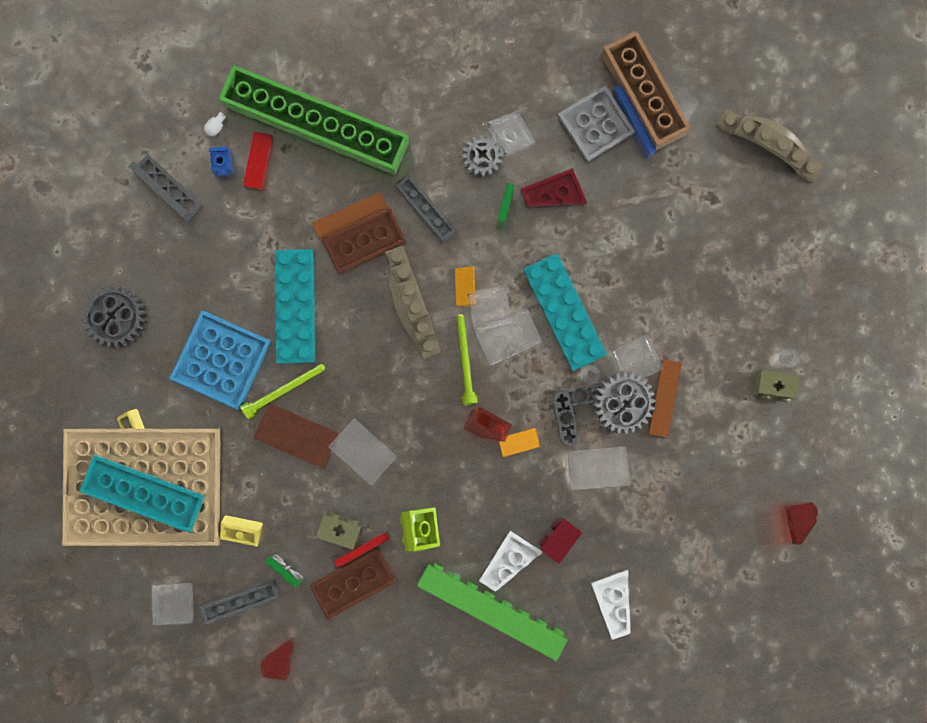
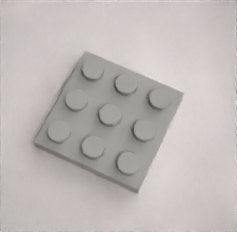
(596, 123)

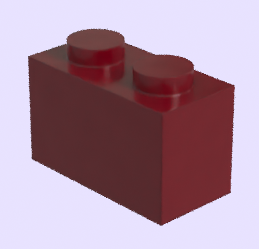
(559, 540)

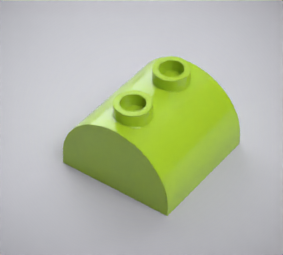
(419, 529)

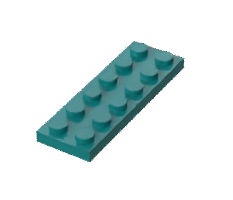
(295, 306)
(564, 312)
(142, 493)

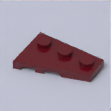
(554, 191)

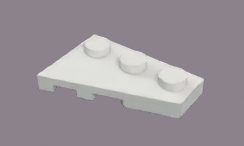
(509, 559)
(613, 600)

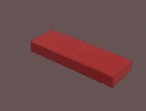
(258, 160)
(362, 549)

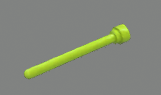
(469, 396)
(250, 409)

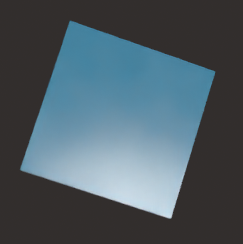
(220, 360)

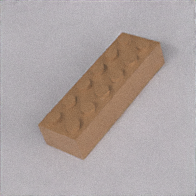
(646, 89)

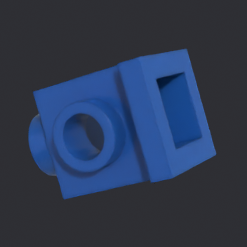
(226, 166)

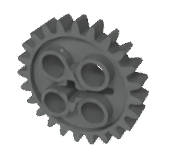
(100, 305)

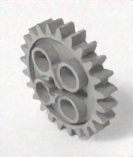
(612, 390)

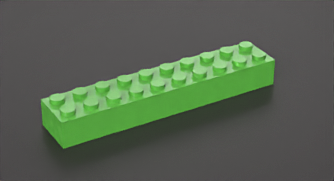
(314, 120)

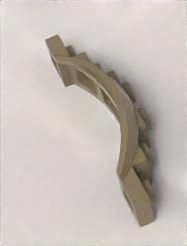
(774, 139)
(410, 303)

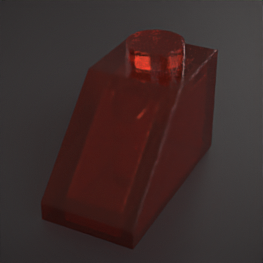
(487, 425)
(801, 520)
(278, 662)

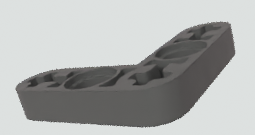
(571, 402)

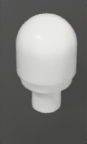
(214, 125)

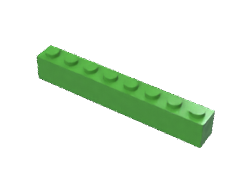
(493, 612)

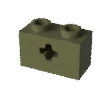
(787, 385)
(328, 533)

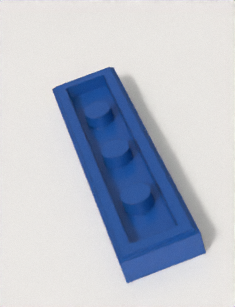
(628, 110)

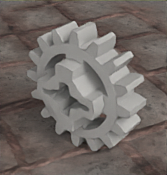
(476, 149)

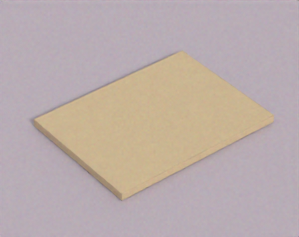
(175, 455)

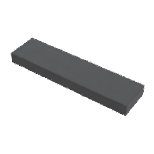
(425, 208)
(239, 602)

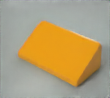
(464, 284)
(519, 442)

